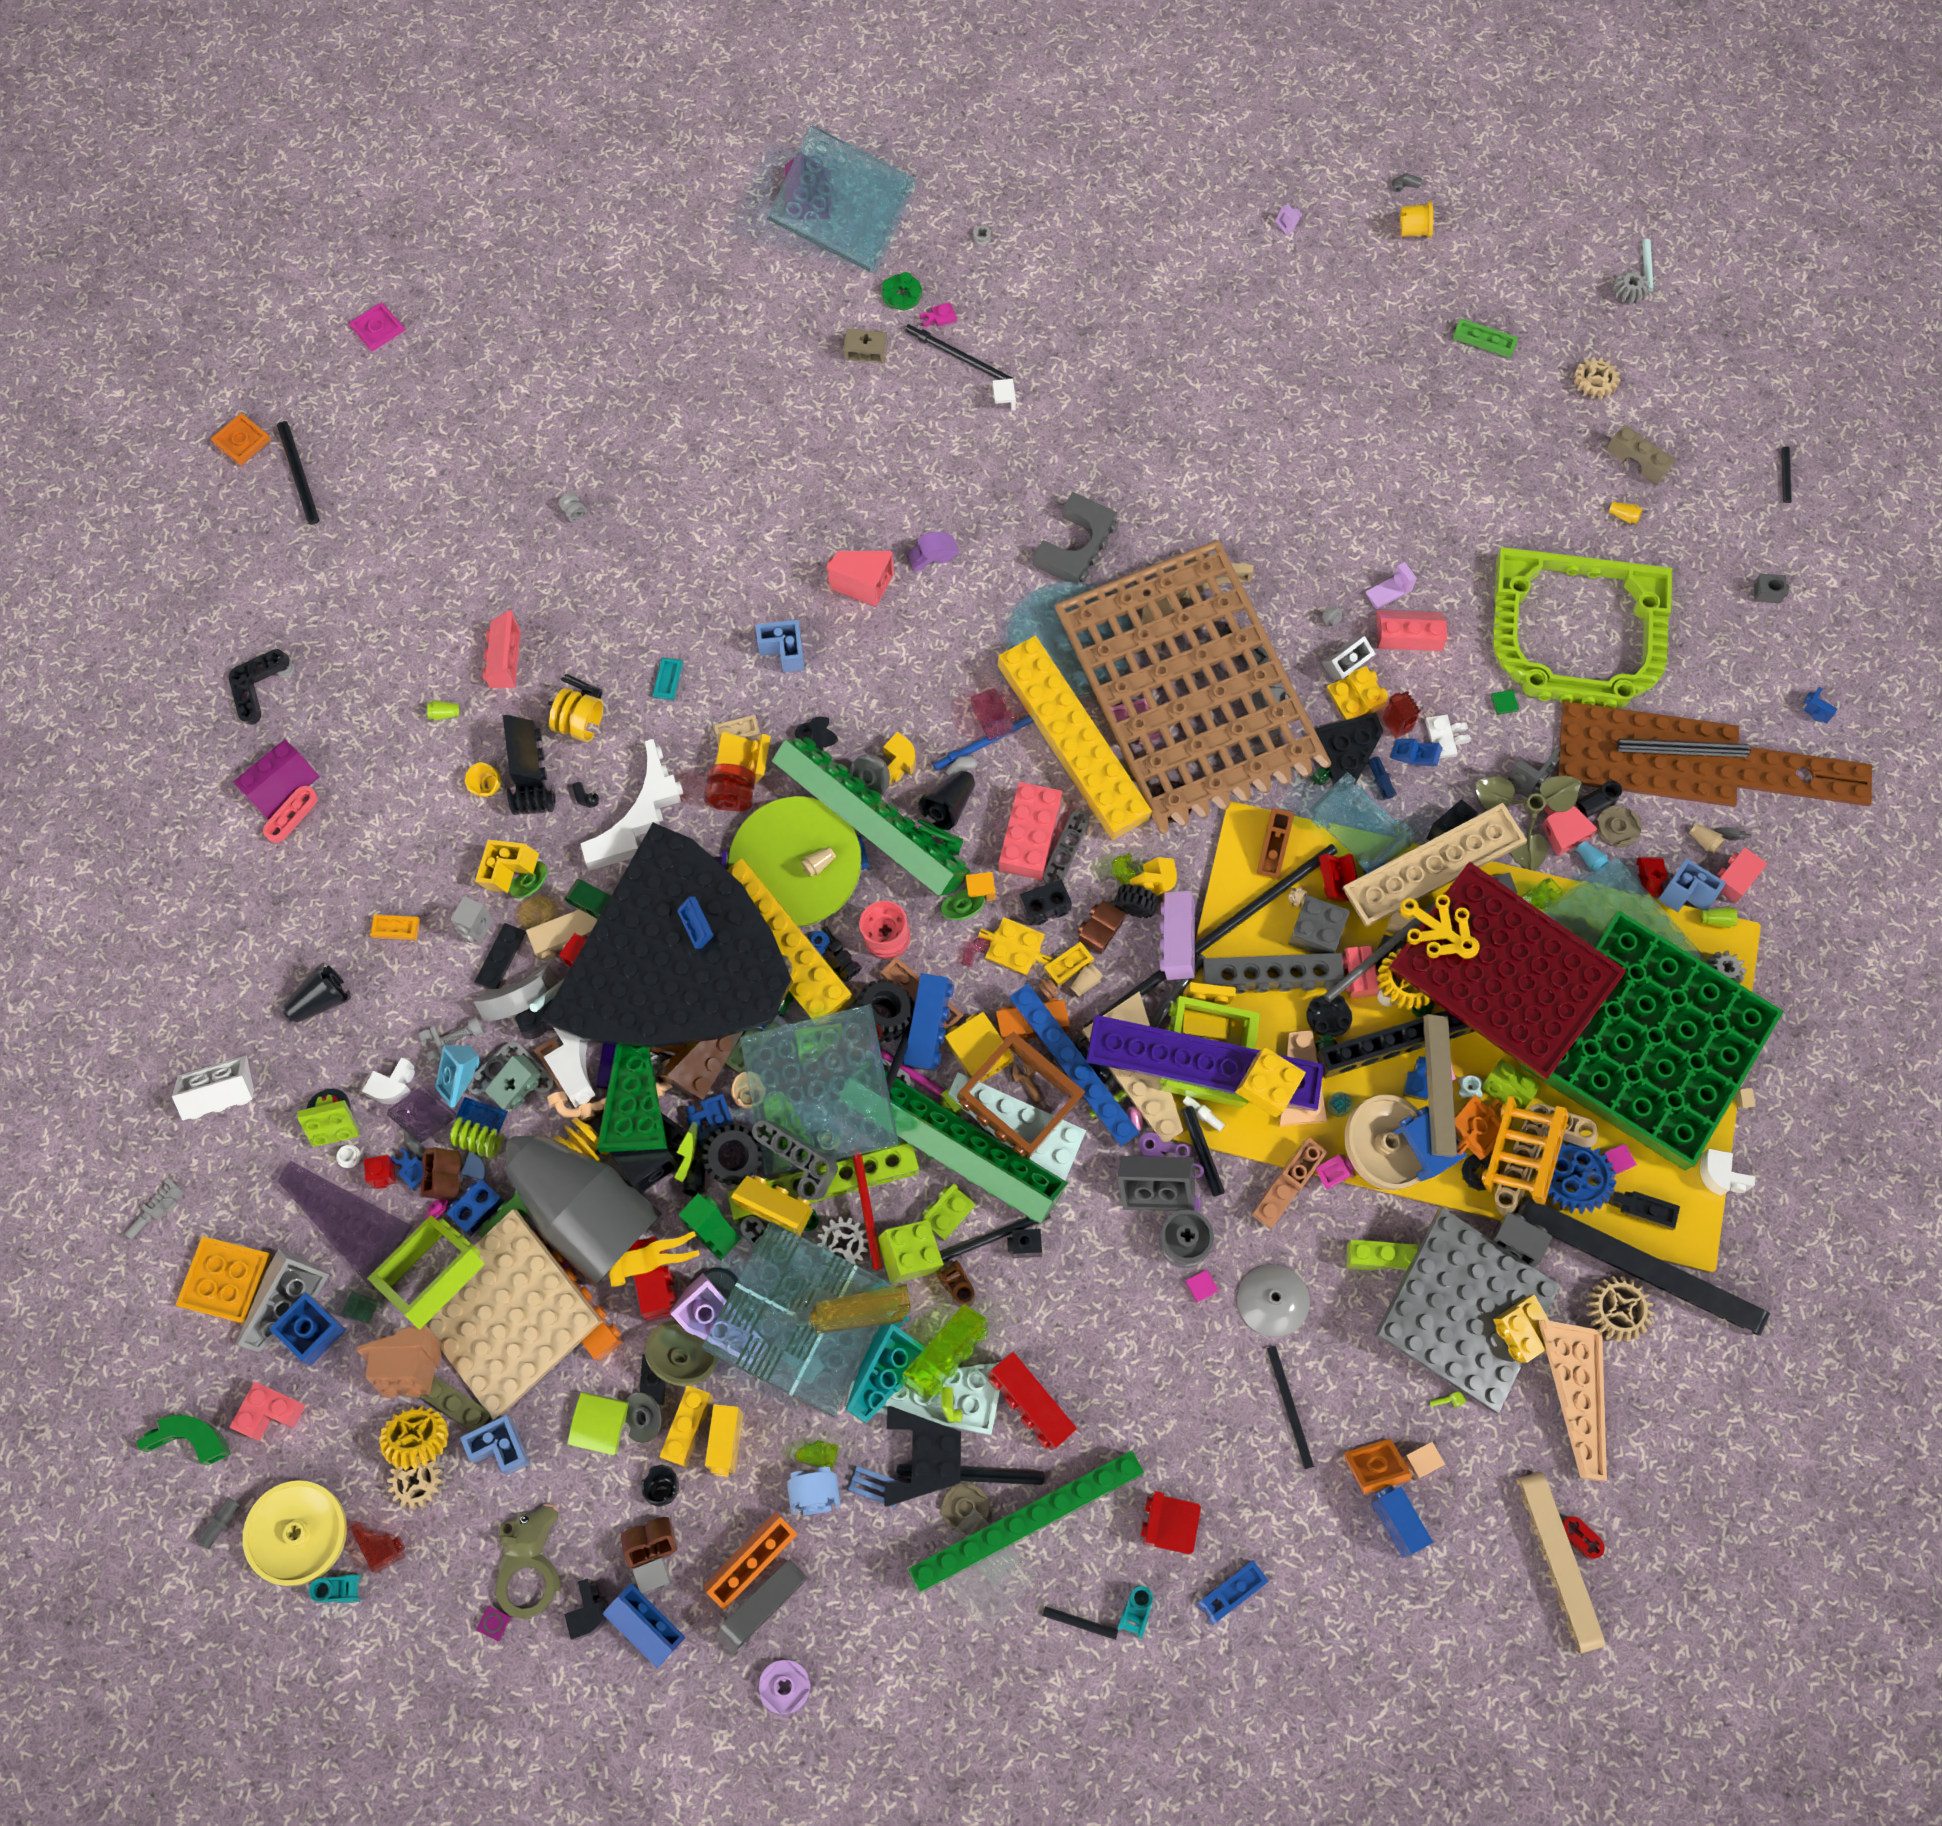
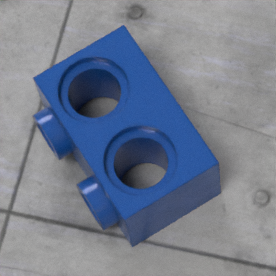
(479, 1211)

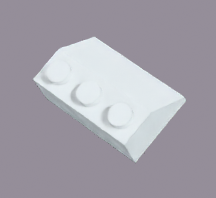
(213, 1088)

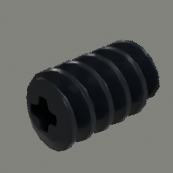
(531, 800)

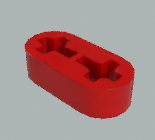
(1586, 1533)

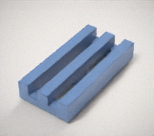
(856, 1479)

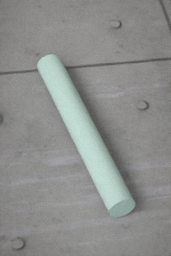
(1647, 260)
(545, 998)

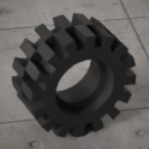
(1136, 901)

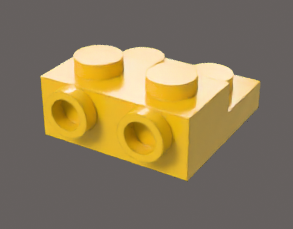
(1358, 694)
(1521, 1329)

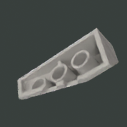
(281, 1287)

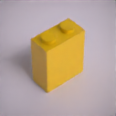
(974, 1045)
(724, 1440)

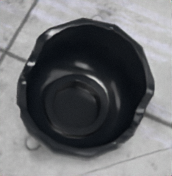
(651, 1483)

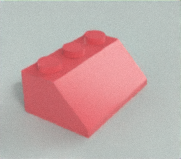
(1411, 630)
(502, 652)

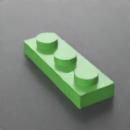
(1485, 338)

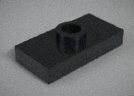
(651, 1383)

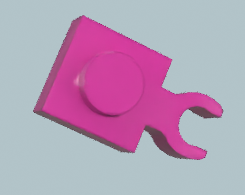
(940, 314)

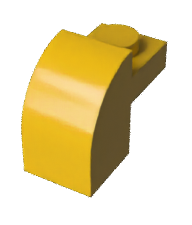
(901, 754)
(1158, 876)

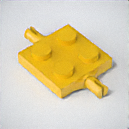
(1015, 946)

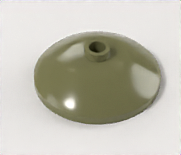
(672, 1343)

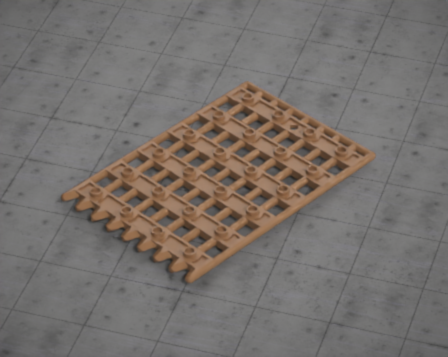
(1199, 702)

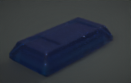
(482, 1113)

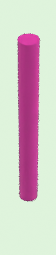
(914, 1075)

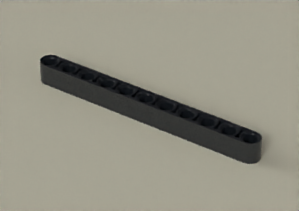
(1645, 1266)

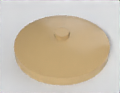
(1374, 1148)

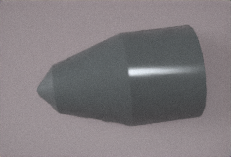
(577, 1203)

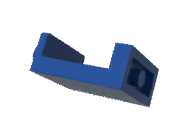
(1419, 1137)

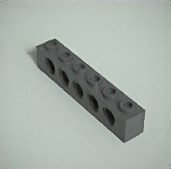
(1329, 964)

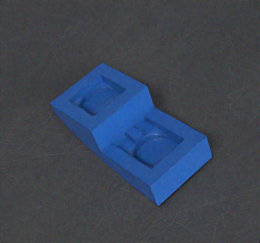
(1416, 753)

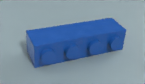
(928, 1022)

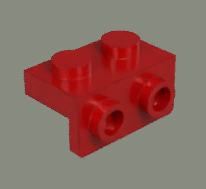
(1336, 874)

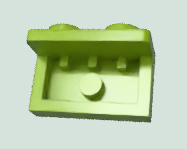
(1507, 1082)

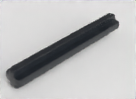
(1202, 1151)

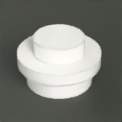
(348, 1156)

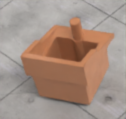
(402, 1362)

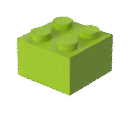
(909, 1251)

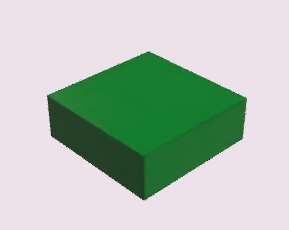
(1504, 702)

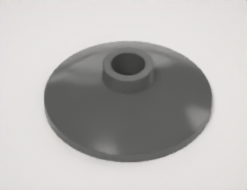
(643, 1428)

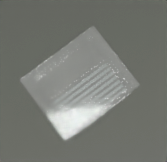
(991, 1585)

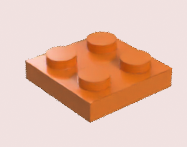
(240, 439)
(1377, 1466)

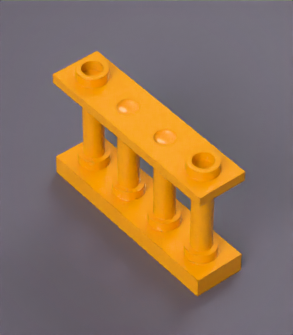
(1544, 1166)

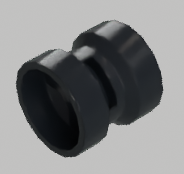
(845, 965)

